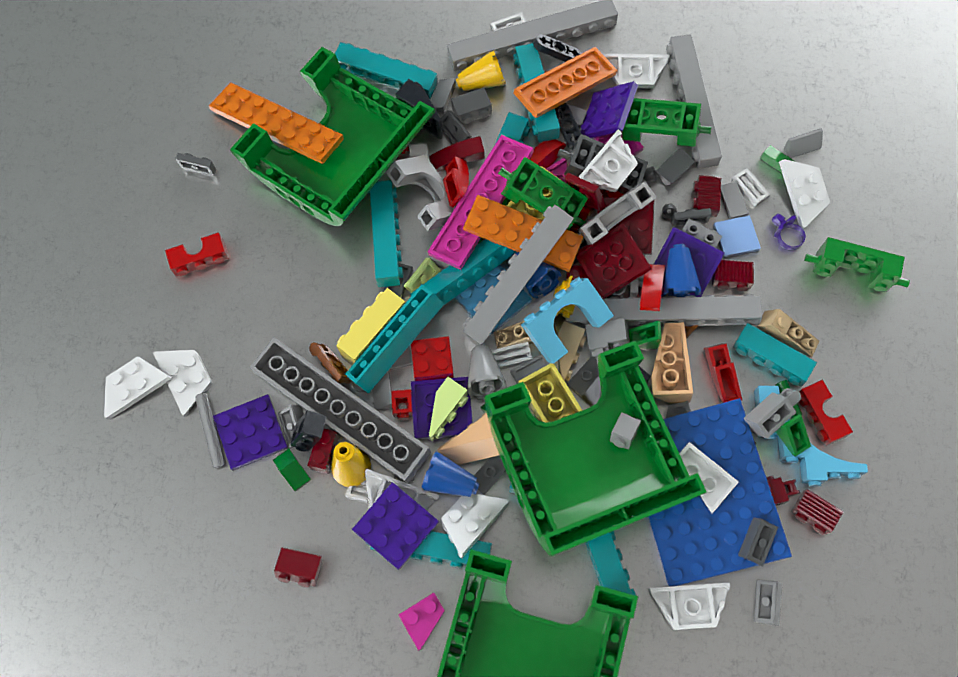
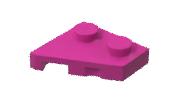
(422, 619)

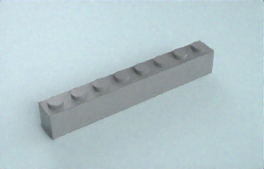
(692, 90)
(518, 274)

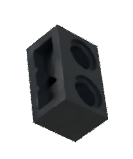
(308, 431)

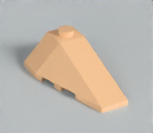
(671, 371)
(471, 444)

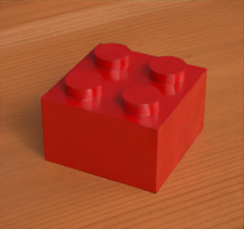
(432, 358)

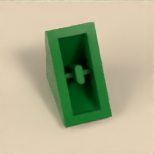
(647, 335)
(794, 435)
(291, 470)

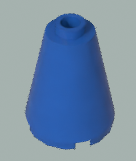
(680, 273)
(543, 280)
(449, 478)

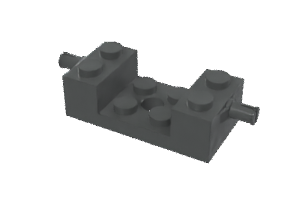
(586, 150)

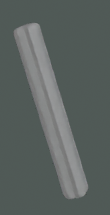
(209, 430)

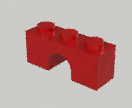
(212, 252)
(828, 428)

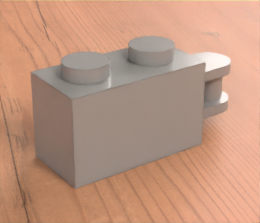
(772, 412)

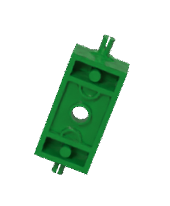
(680, 121)
(530, 180)
(883, 266)

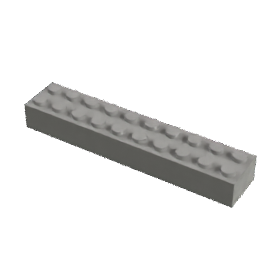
(343, 410)

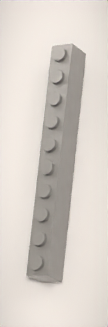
(557, 26)
(688, 309)

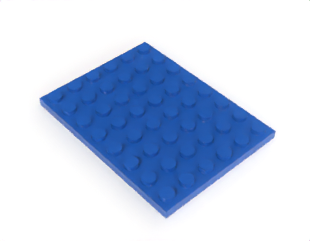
(705, 544)

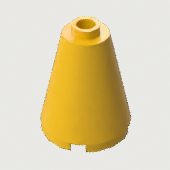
(481, 74)
(349, 465)

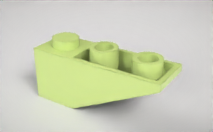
(447, 401)

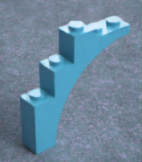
(814, 464)

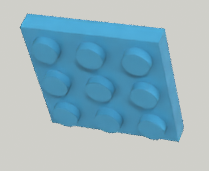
(475, 293)

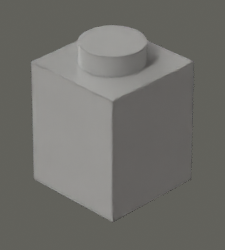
(625, 431)

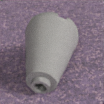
(484, 373)

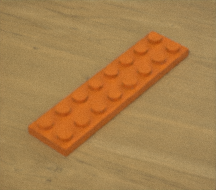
(281, 123)

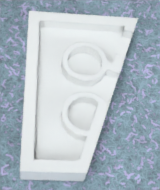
(715, 479)

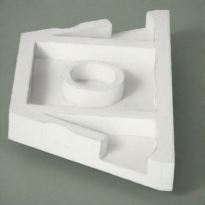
(640, 68)
(610, 165)
(805, 190)
(187, 376)
(130, 385)
(377, 484)
(470, 519)
(691, 604)

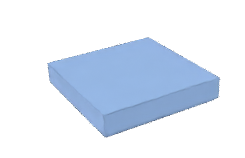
(737, 236)

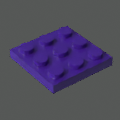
(608, 110)
(704, 256)
(423, 403)
(250, 432)
(395, 525)

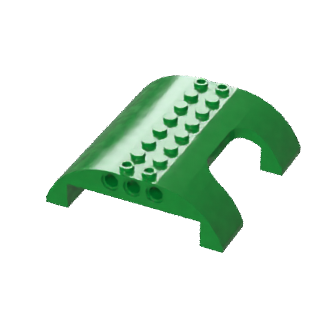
(374, 135)
(571, 474)
(500, 641)

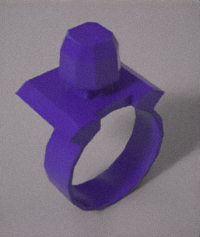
(780, 222)

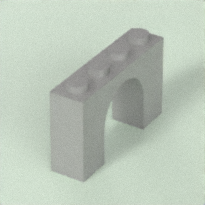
(421, 172)
(617, 211)

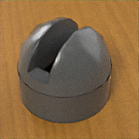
(650, 174)
(668, 216)

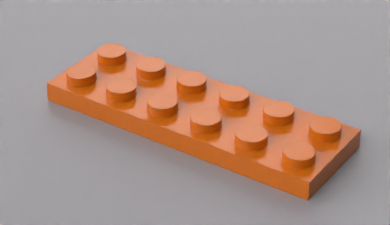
(565, 82)
(511, 227)

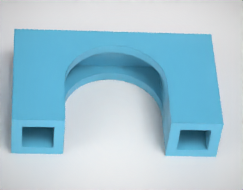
(541, 324)

